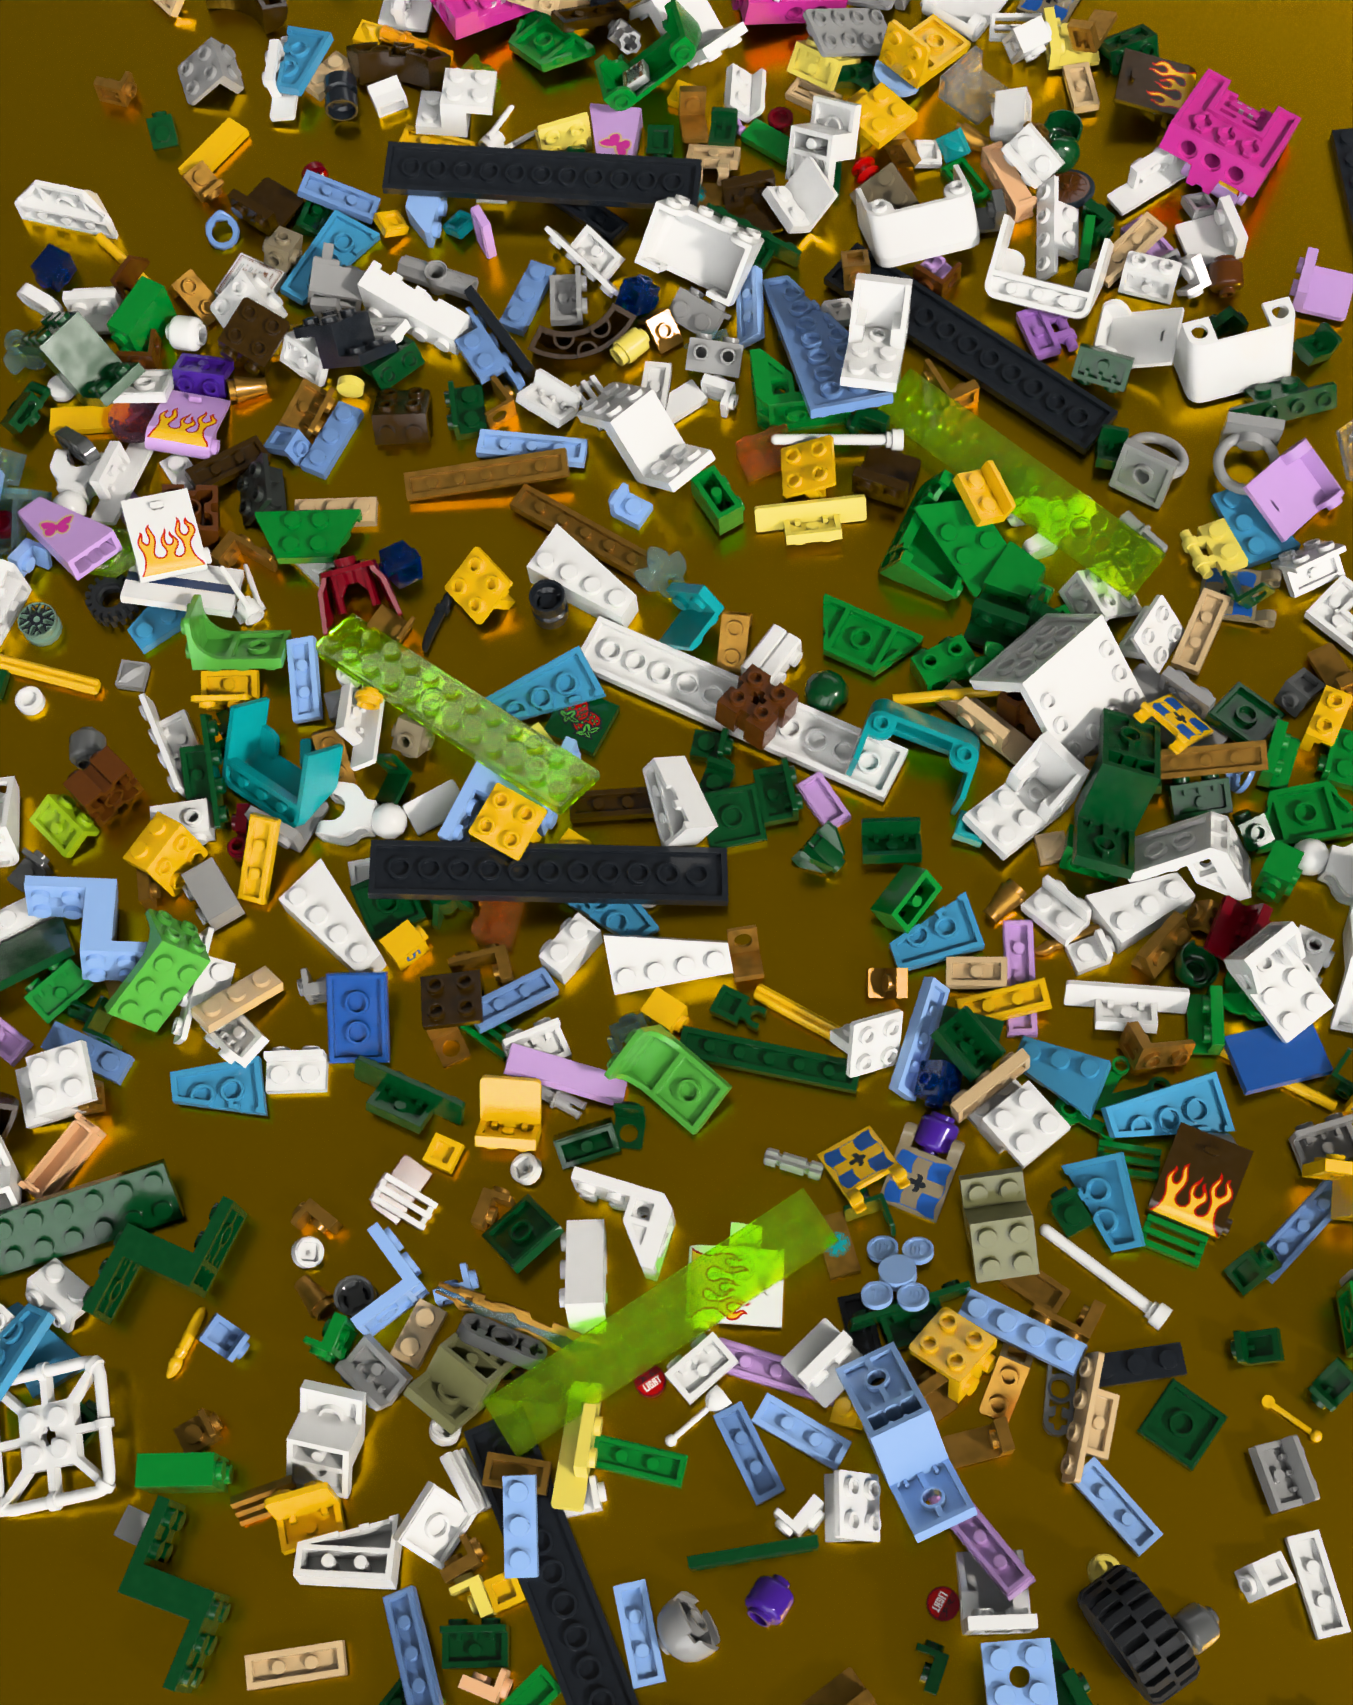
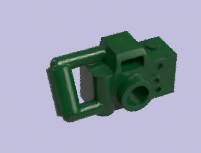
(25, 408)

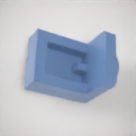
(225, 1338)

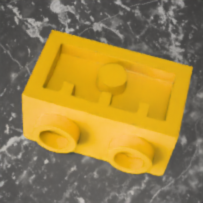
(985, 494)
(1327, 718)

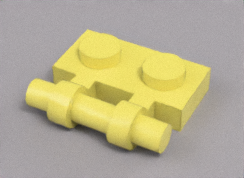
(1221, 546)

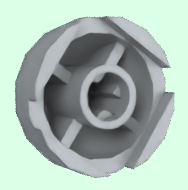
(685, 1630)

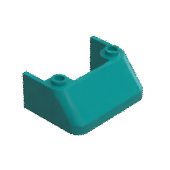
(891, 718)
(266, 778)

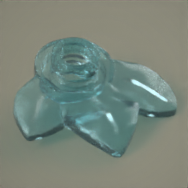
(14, 358)
(660, 569)

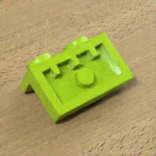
(63, 823)

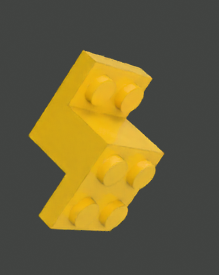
(881, 117)
(1340, 1172)

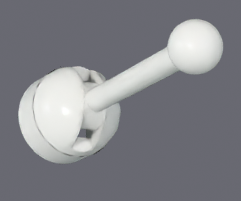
(715, 1401)

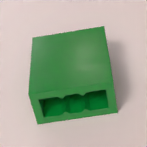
(142, 310)
(183, 1473)

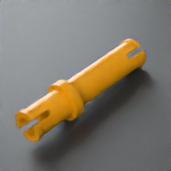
(389, 35)

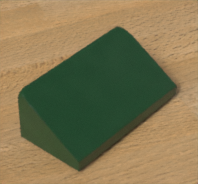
(311, 219)
(586, 1143)

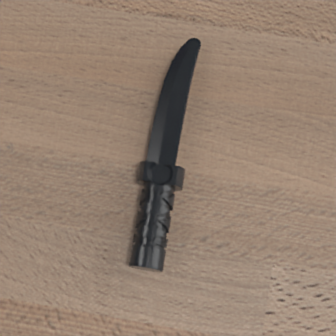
(441, 610)

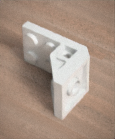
(877, 332)
(1031, 798)
(1187, 845)
(1277, 981)
(647, 1235)
(984, 1606)

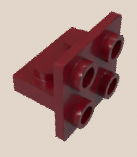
(1235, 925)

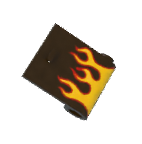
(1157, 86)
(1197, 1186)

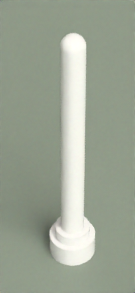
(891, 439)
(1155, 1312)

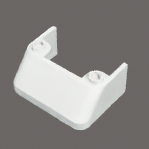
(920, 229)
(1008, 284)

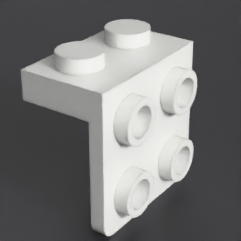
(242, 286)

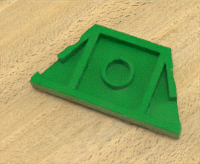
(545, 44)
(307, 534)
(967, 548)
(864, 638)
(1306, 813)

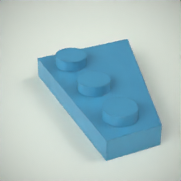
(302, 58)
(619, 918)
(945, 934)
(1067, 1073)
(1110, 1199)

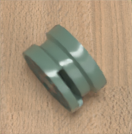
(40, 625)

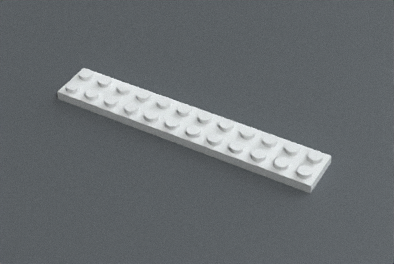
(695, 686)

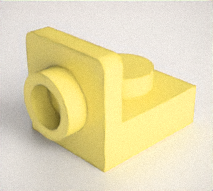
(479, 1599)

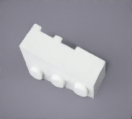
(13, 595)
(677, 802)
(1138, 907)
(584, 1273)
(351, 1558)

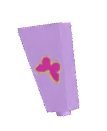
(616, 130)
(69, 536)

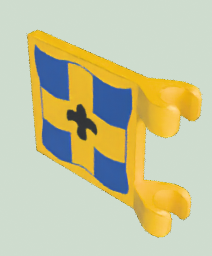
(1177, 719)
(859, 1163)

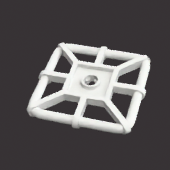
(67, 1446)

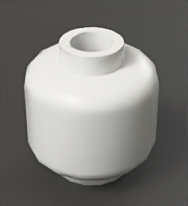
(186, 333)

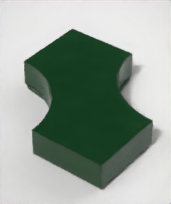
(856, 76)

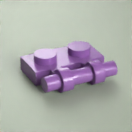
(1040, 335)

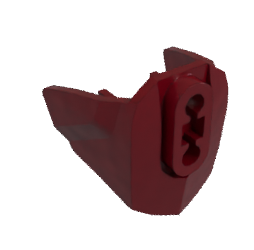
(347, 572)

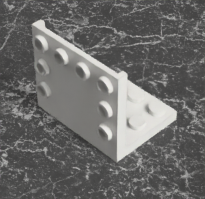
(1067, 676)

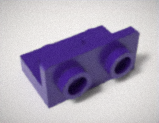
(202, 375)

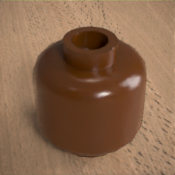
(1226, 275)

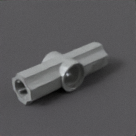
(624, 36)
(427, 275)

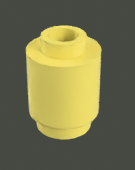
(630, 346)

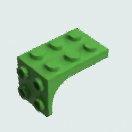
(220, 649)
(163, 973)
(669, 1075)

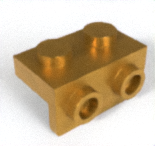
(307, 408)
(1162, 946)

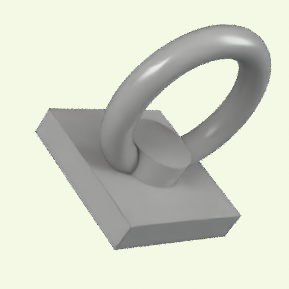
(1248, 434)
(1147, 472)

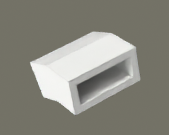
(387, 96)

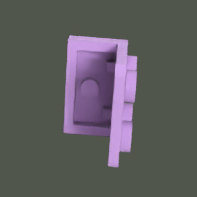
(1320, 289)

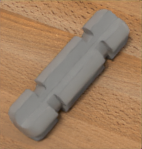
(793, 1163)

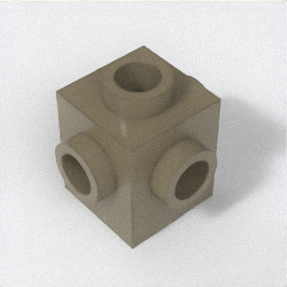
(283, 249)
(411, 737)

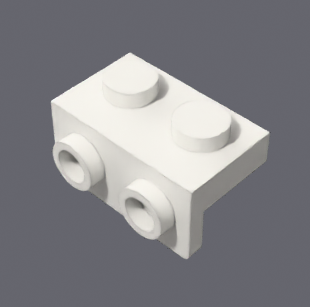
(550, 399)
(544, 1037)
(238, 1040)
(57, 1292)
(808, 1518)

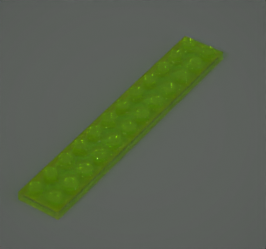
(1041, 496)
(458, 714)
(660, 1322)

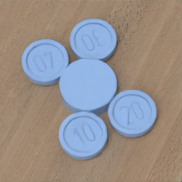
(897, 1273)

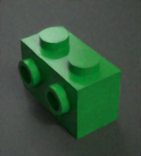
(717, 499)
(942, 663)
(1278, 873)
(906, 898)

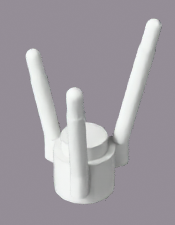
(495, 138)
(248, 609)

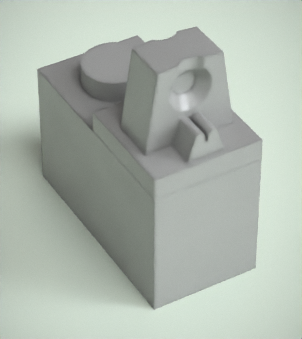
(335, 281)

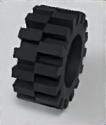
(108, 614)

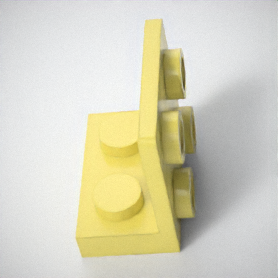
(1059, 49)
(819, 70)
(564, 133)

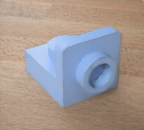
(629, 507)
(30, 554)
(469, 1281)

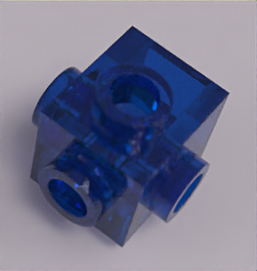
(638, 295)
(401, 564)
(937, 1083)

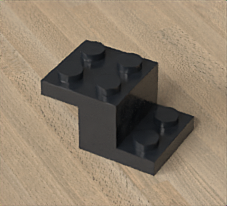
(344, 338)

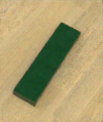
(753, 1553)

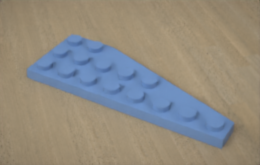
(816, 351)

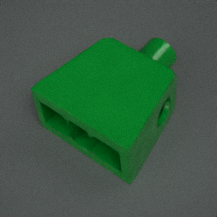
(1016, 576)

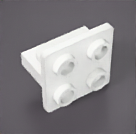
(406, 14)
(94, 304)
(1310, 566)
(1153, 634)
(870, 1042)
(817, 1357)
(852, 1506)

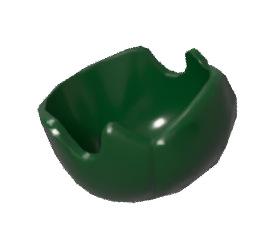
(1063, 123)
(1068, 150)
(826, 691)
(1195, 966)

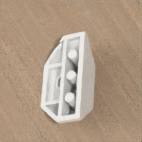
(65, 208)

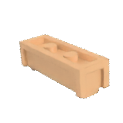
(1003, 176)
(63, 1158)

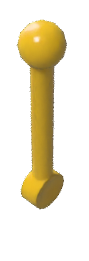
(1269, 1402)

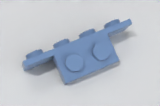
(483, 355)

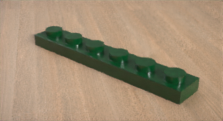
(769, 1059)

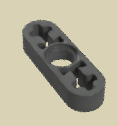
(78, 445)
(479, 1340)
(1049, 1412)

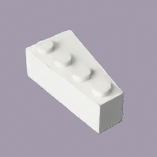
(429, 319)
(583, 577)
(327, 915)
(653, 962)

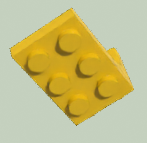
(922, 51)

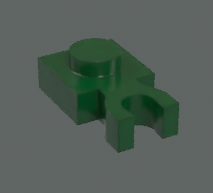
(733, 1006)

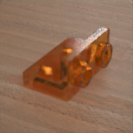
(758, 454)
(497, 923)

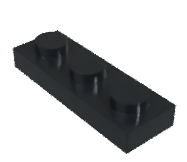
(1142, 1365)

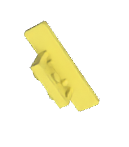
(811, 519)
(576, 1459)

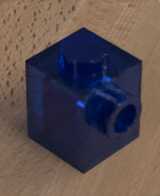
(53, 268)

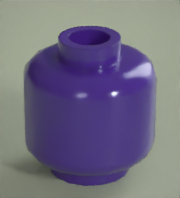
(936, 1133)
(769, 1600)

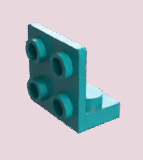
(698, 614)

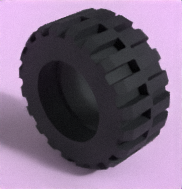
(1138, 1634)

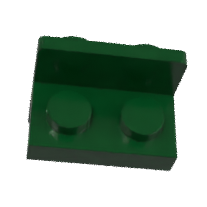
(995, 621)

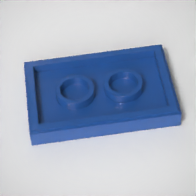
(358, 1016)
(1268, 1063)

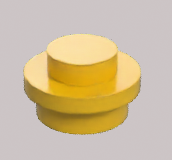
(369, 698)

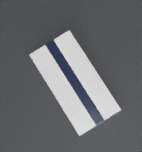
(178, 591)

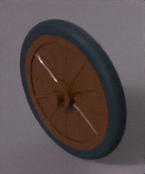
(1075, 188)

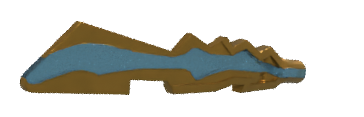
(508, 1315)

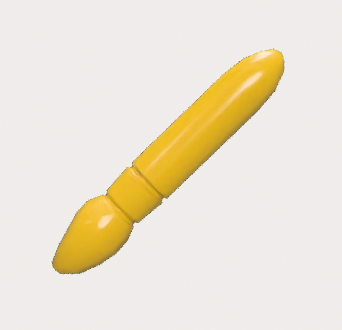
(176, 1361)

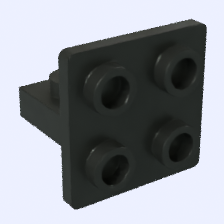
(260, 489)

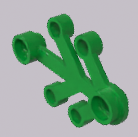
(1108, 1097)

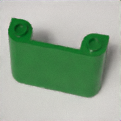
(663, 58)
(914, 555)

